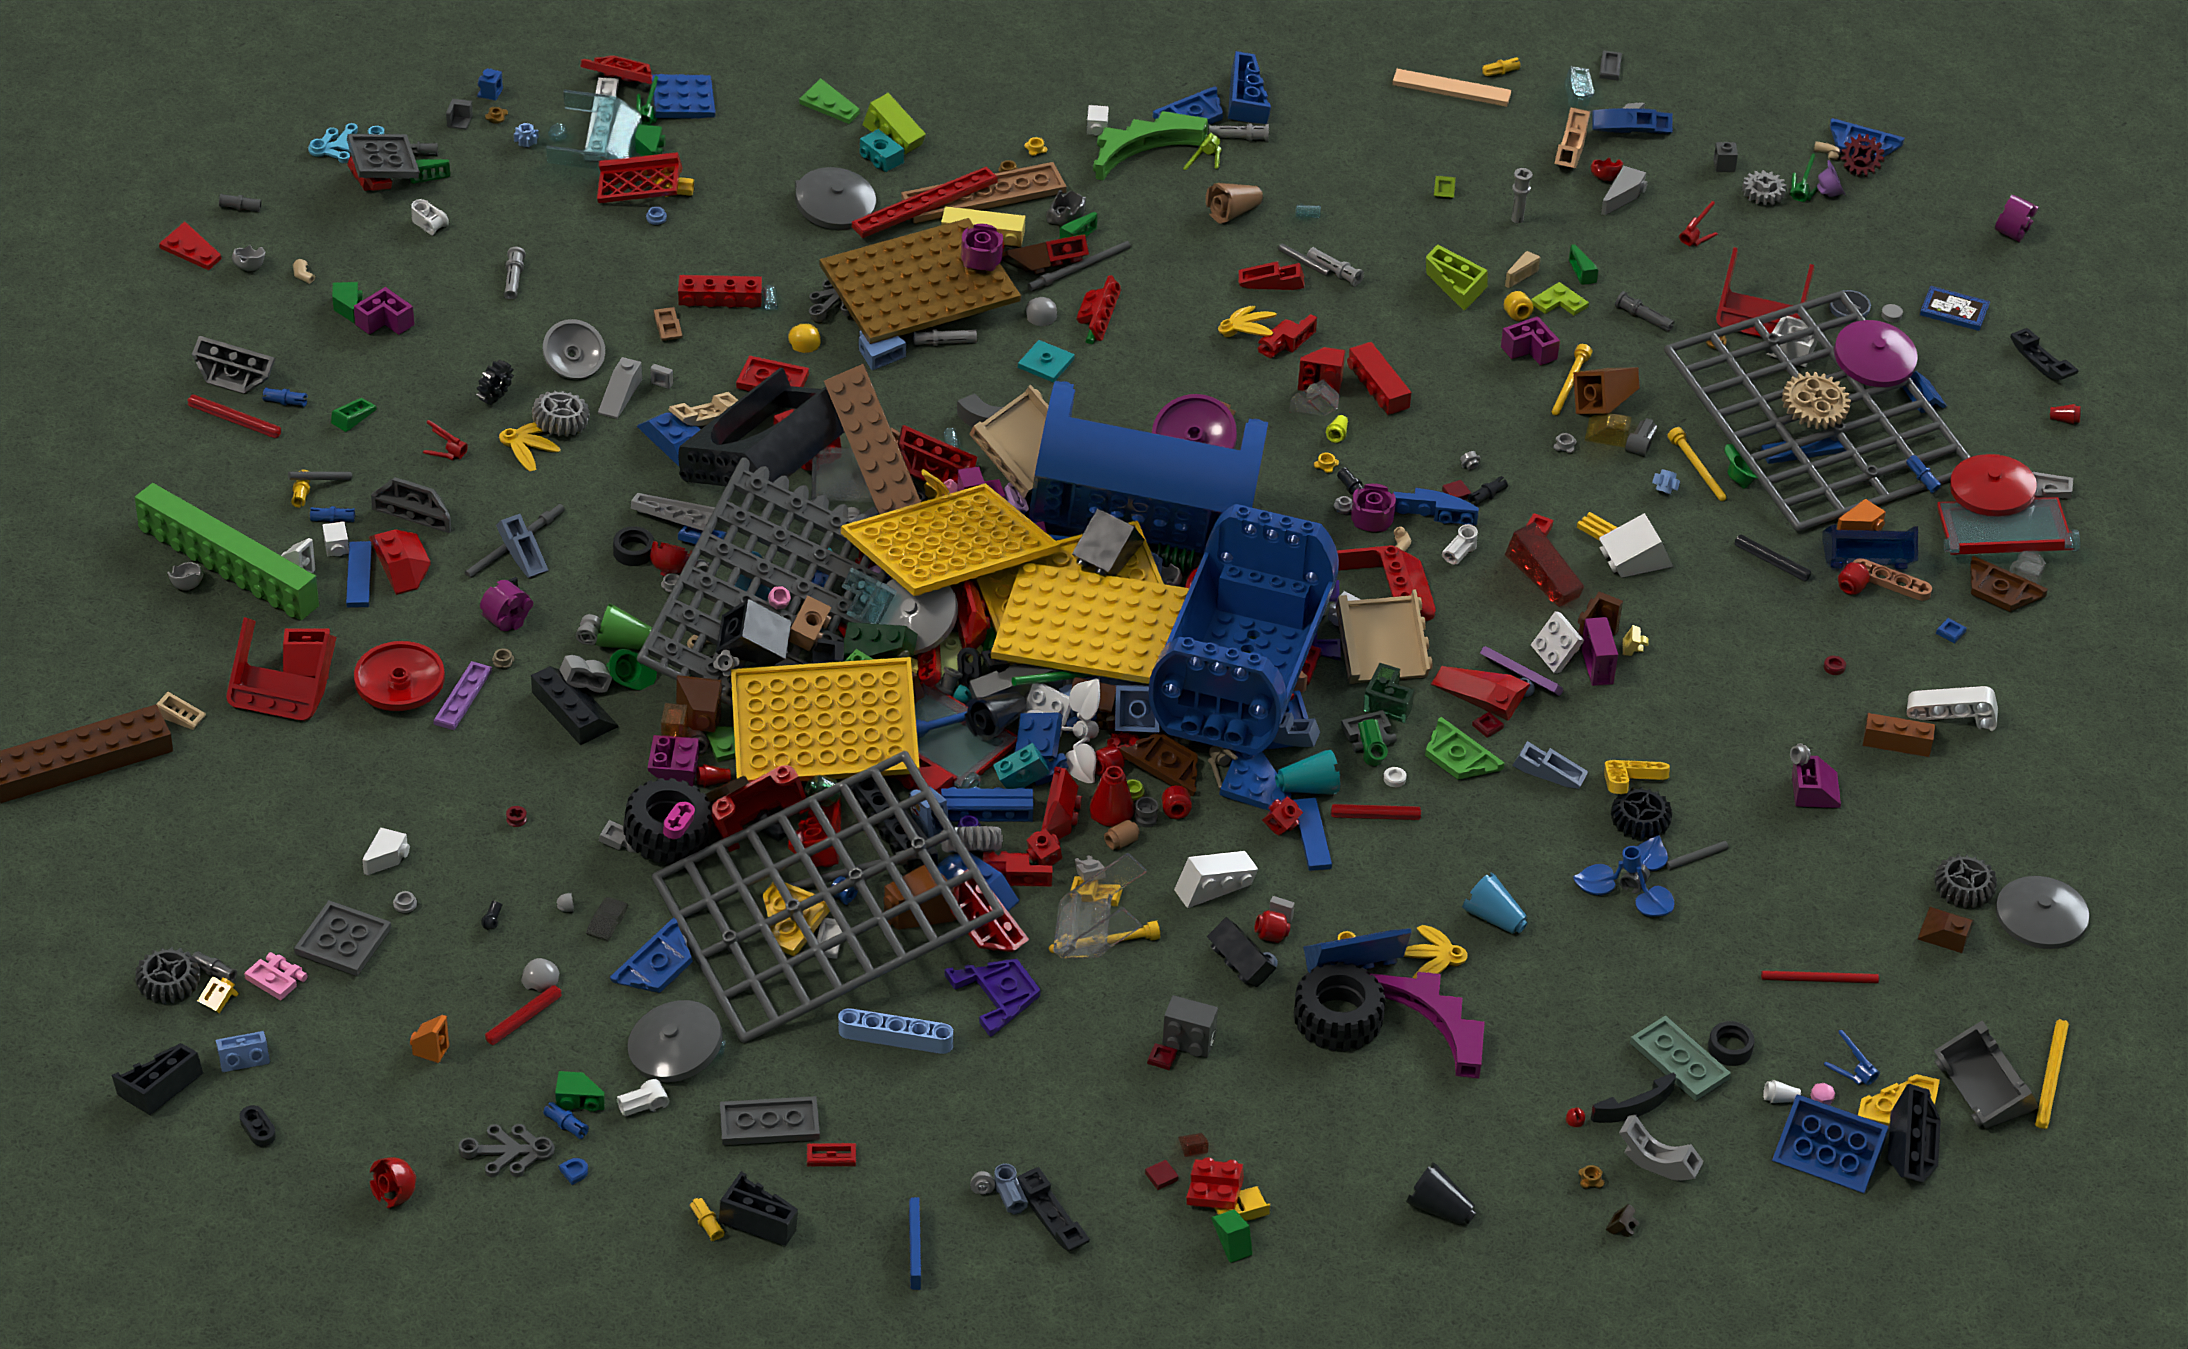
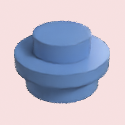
(656, 215)

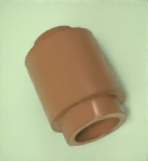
(1121, 835)

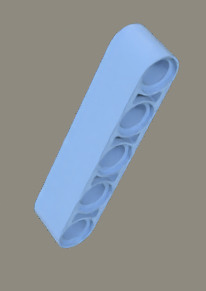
(895, 1031)

